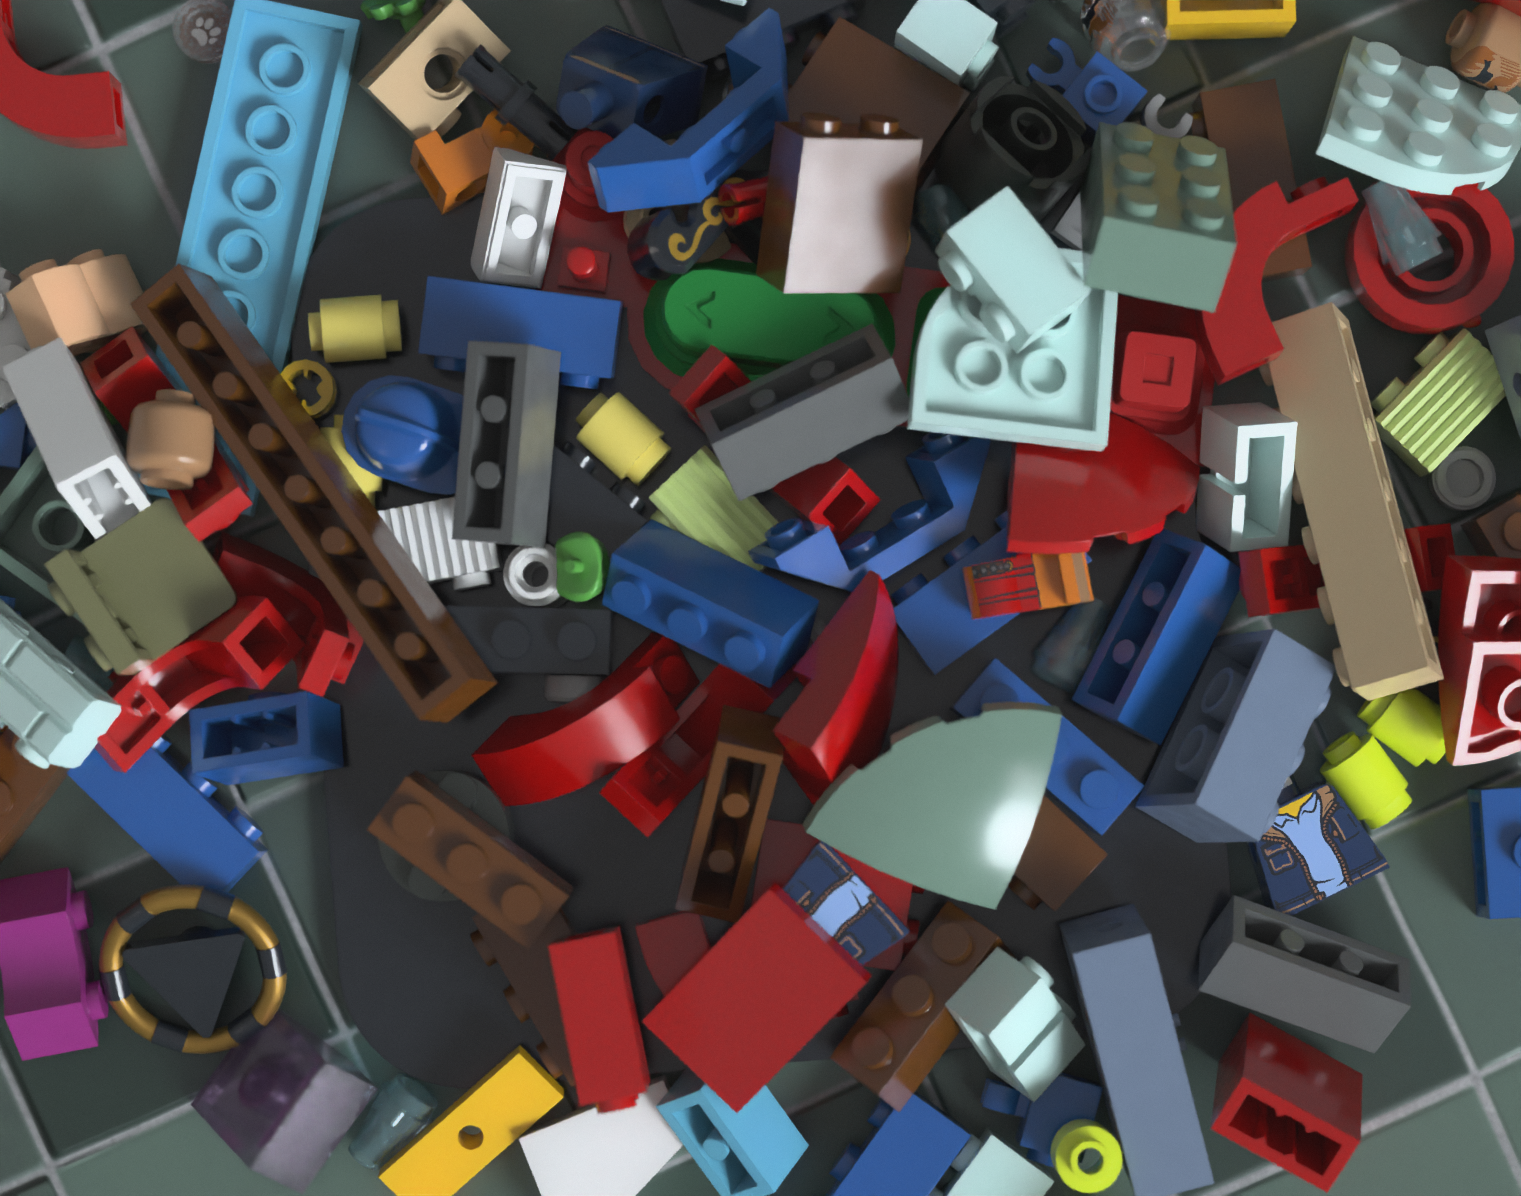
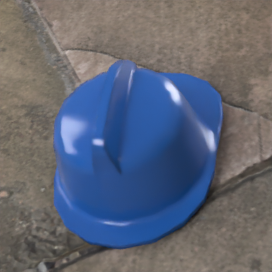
(406, 432)

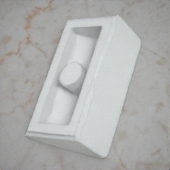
(517, 219)

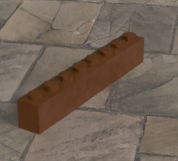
(314, 495)

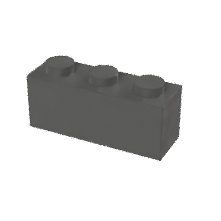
(805, 412)
(506, 443)
(1304, 974)

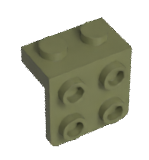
(141, 588)

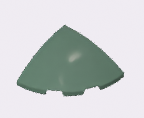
(946, 801)

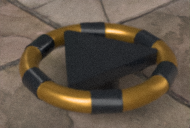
(191, 969)

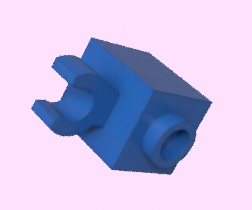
(1097, 92)
(1062, 1102)

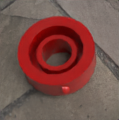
(1481, 266)

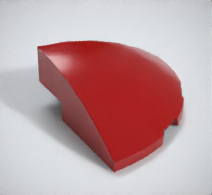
(1072, 495)
(1480, 658)
(847, 691)

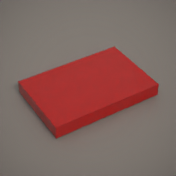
(756, 998)

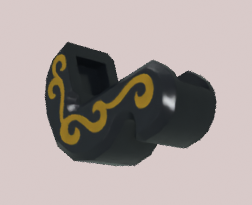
(680, 235)

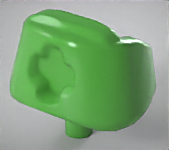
(581, 566)

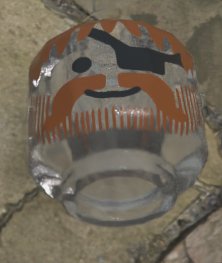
(1126, 31)

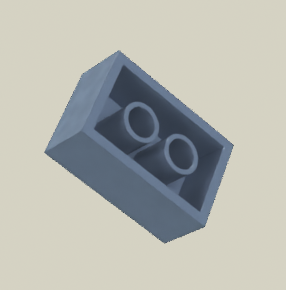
(1237, 737)

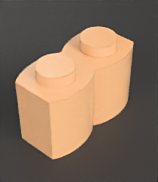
(77, 301)

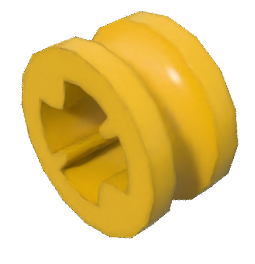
(326, 389)

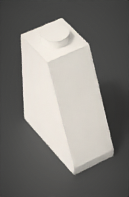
(76, 438)
(602, 1152)

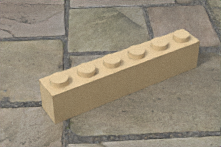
(1350, 509)

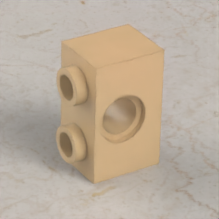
(399, 78)

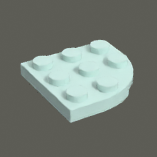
(1417, 123)
(1043, 395)

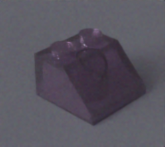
(284, 1101)

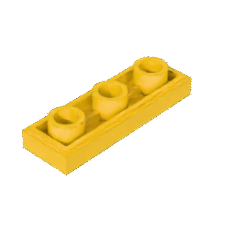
(499, 1104)

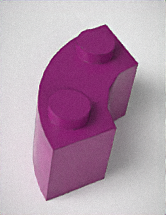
(48, 965)

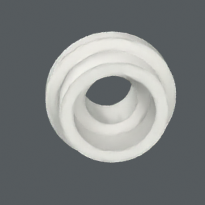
(515, 580)

